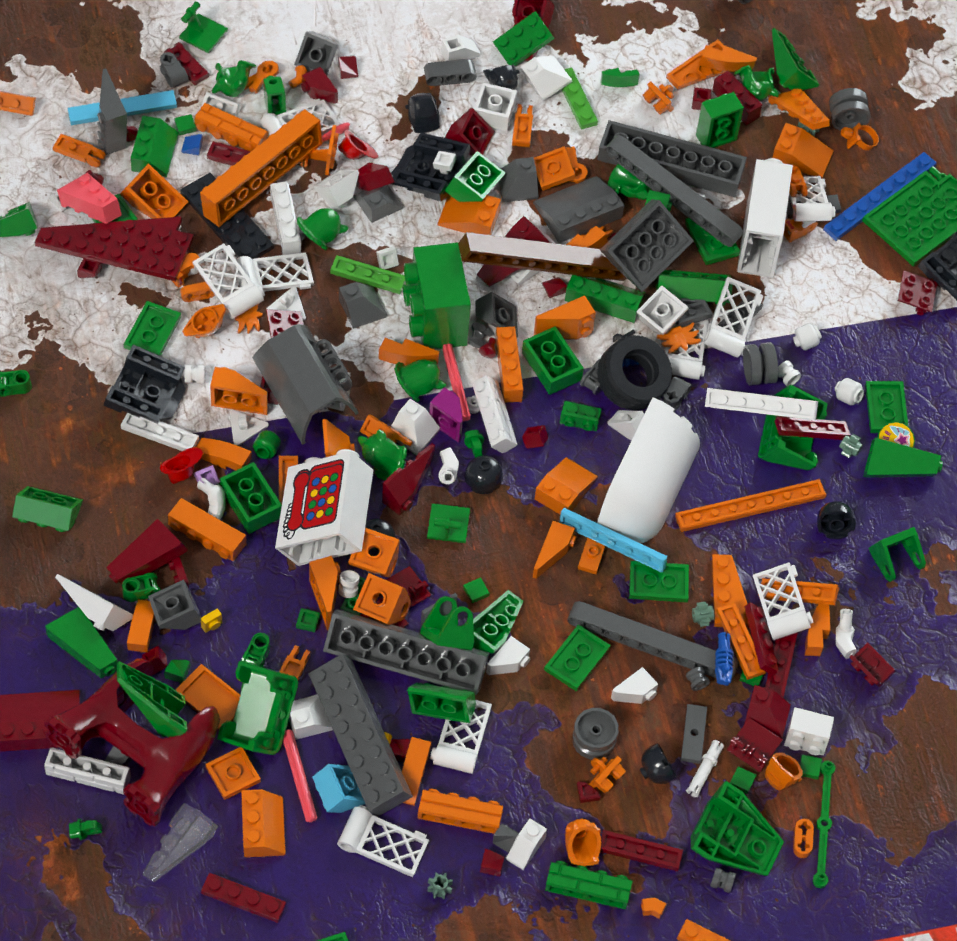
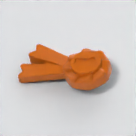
(265, 69)
(579, 169)

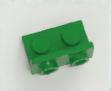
(580, 416)

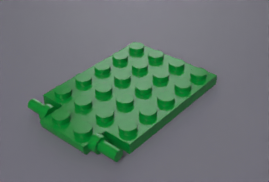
(918, 216)

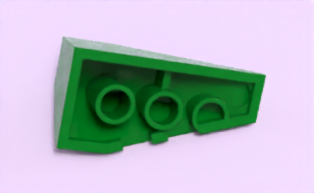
(790, 65)
(18, 221)
(495, 622)

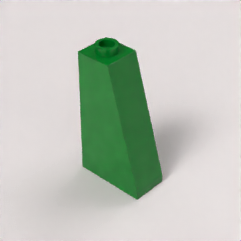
(898, 460)
(83, 642)

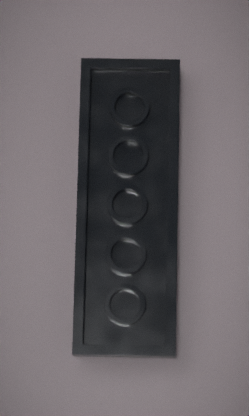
(238, 231)

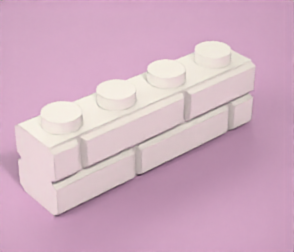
(285, 218)
(494, 414)
(87, 771)

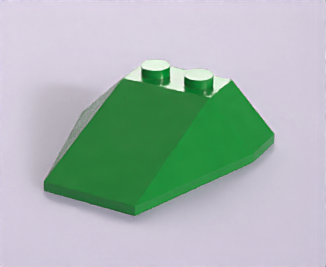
(154, 699)
(735, 833)

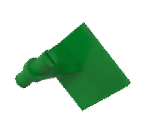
(201, 30)
(448, 523)

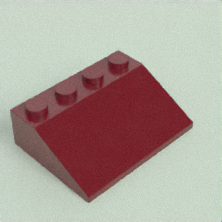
(24, 717)

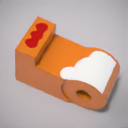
(798, 229)
(187, 269)

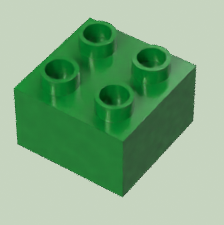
(437, 296)

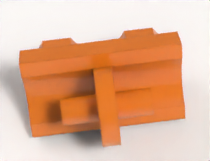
(663, 102)
(612, 767)

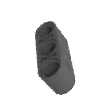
(450, 72)

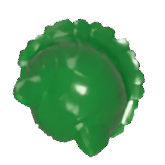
(232, 80)
(758, 83)
(627, 184)
(322, 226)
(419, 377)
(382, 454)

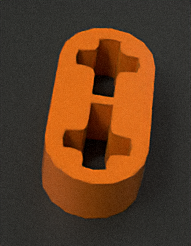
(196, 292)
(807, 838)

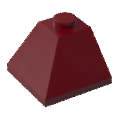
(471, 130)
(768, 710)

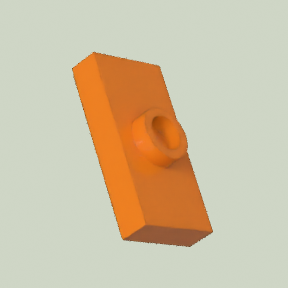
(591, 556)

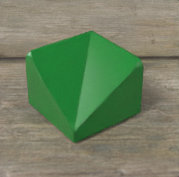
(177, 670)

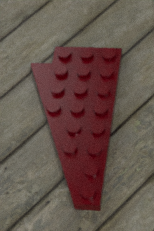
(135, 245)

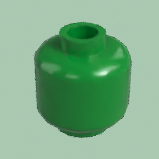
(266, 444)

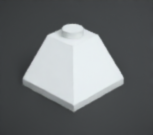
(545, 75)
(338, 187)
(661, 311)
(415, 424)
(308, 717)

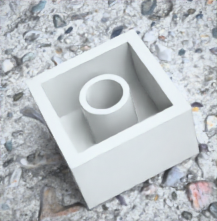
(496, 105)
(809, 731)

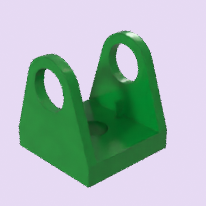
(911, 543)
(444, 629)

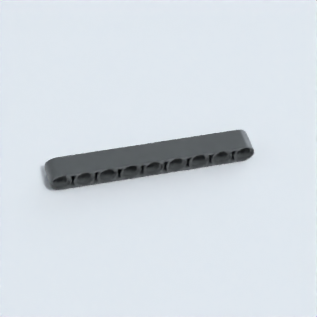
(680, 194)
(644, 638)

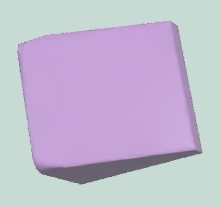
(208, 473)

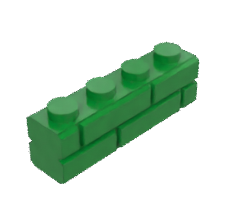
(588, 885)

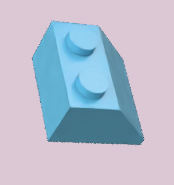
(338, 788)

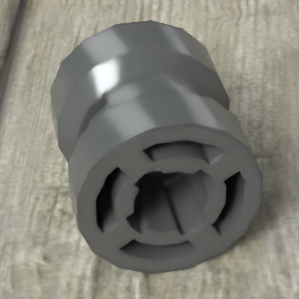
(723, 880)

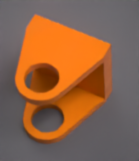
(385, 561)
(394, 599)

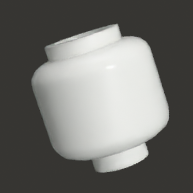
(807, 336)
(849, 391)

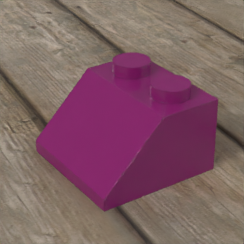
(447, 413)

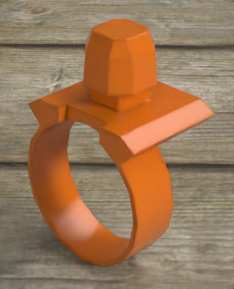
(853, 137)

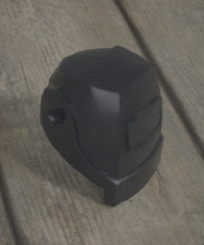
(503, 76)
(423, 113)

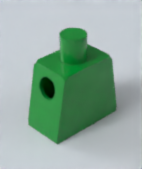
(274, 89)

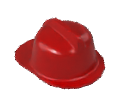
(356, 148)
(181, 465)

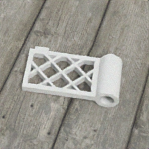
(274, 122)
(810, 209)
(253, 272)
(242, 298)
(725, 339)
(685, 365)
(787, 620)
(458, 756)
(358, 829)

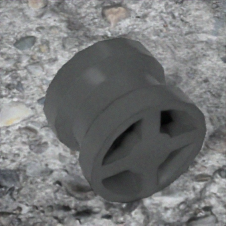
(697, 678)

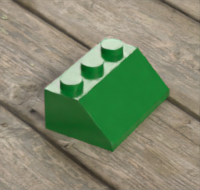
(154, 145)
(475, 179)
(46, 508)
(442, 702)

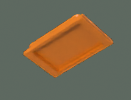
(207, 690)

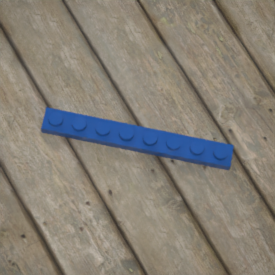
(854, 214)

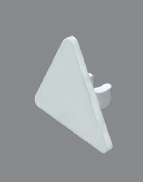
(289, 301)
(245, 426)

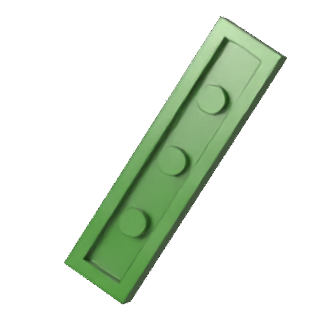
(578, 102)
(368, 274)

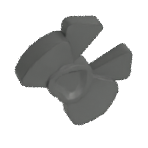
(479, 332)

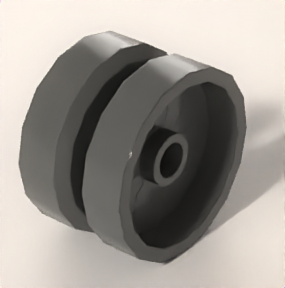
(849, 108)
(760, 364)
(595, 733)

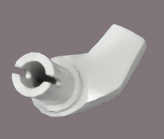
(450, 466)
(216, 497)
(845, 634)

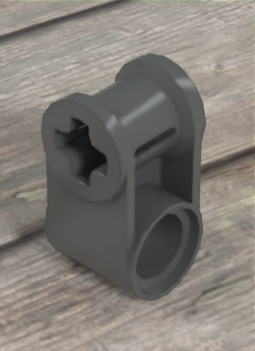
(172, 69)
(590, 379)
(677, 392)

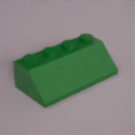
(694, 285)
(606, 296)

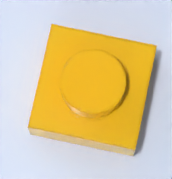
(211, 620)

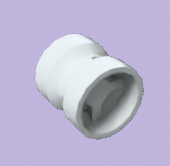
(788, 373)
(196, 374)
(348, 584)

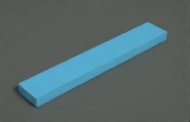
(132, 105)
(614, 540)

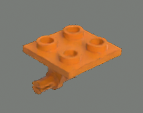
(325, 154)

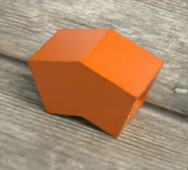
(653, 907)

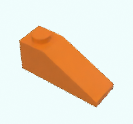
(555, 547)

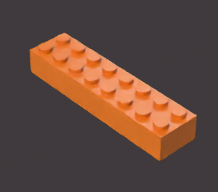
(261, 167)

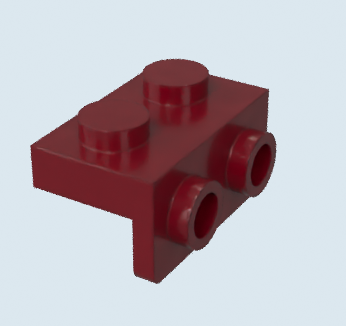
(872, 664)

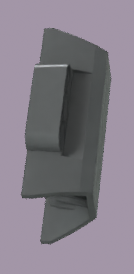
(302, 375)

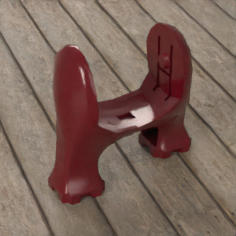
(165, 760)

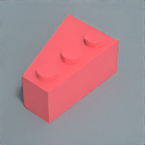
(90, 197)

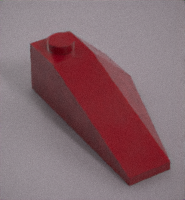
(524, 8)
(521, 230)
(403, 484)

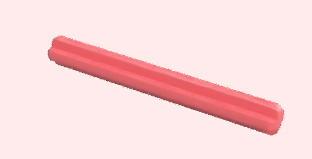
(455, 379)
(299, 776)

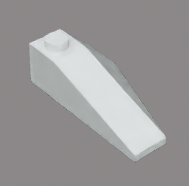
(95, 607)

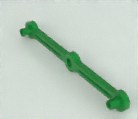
(820, 879)

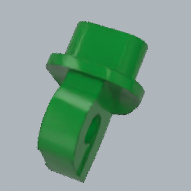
(474, 440)
(82, 829)

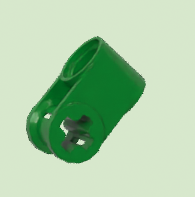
(12, 385)
(142, 586)
(255, 654)

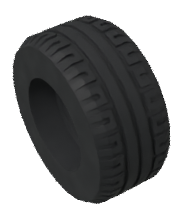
(650, 357)

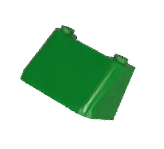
(789, 450)
(261, 709)

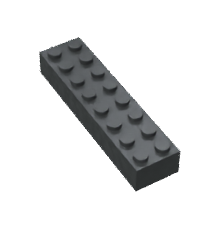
(686, 160)
(404, 652)
(360, 735)

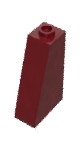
(146, 553)

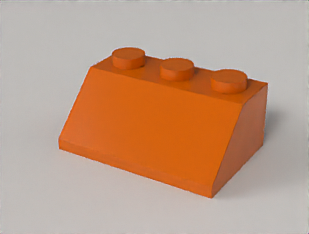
(262, 824)

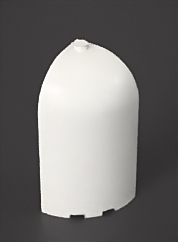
(650, 474)

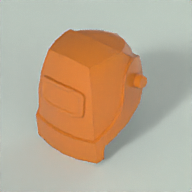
(783, 771)
(583, 842)

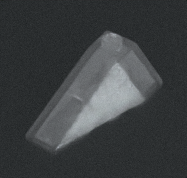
(187, 834)

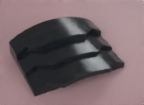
(416, 167)
(943, 266)
(147, 386)

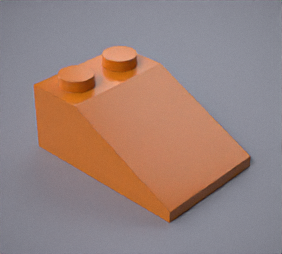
(802, 150)
(153, 195)
(469, 217)
(571, 319)
(236, 392)
(335, 439)
(564, 486)
(324, 583)

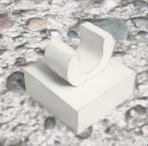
(444, 162)
(387, 258)

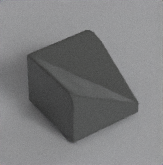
(116, 757)
(505, 837)

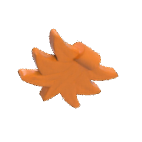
(250, 319)
(679, 337)

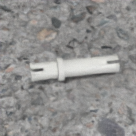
(708, 762)

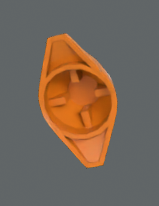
(205, 321)

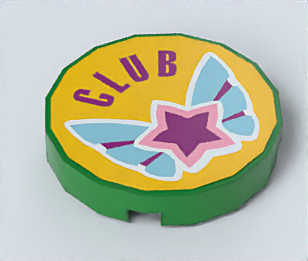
(897, 433)

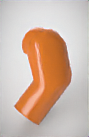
(300, 69)

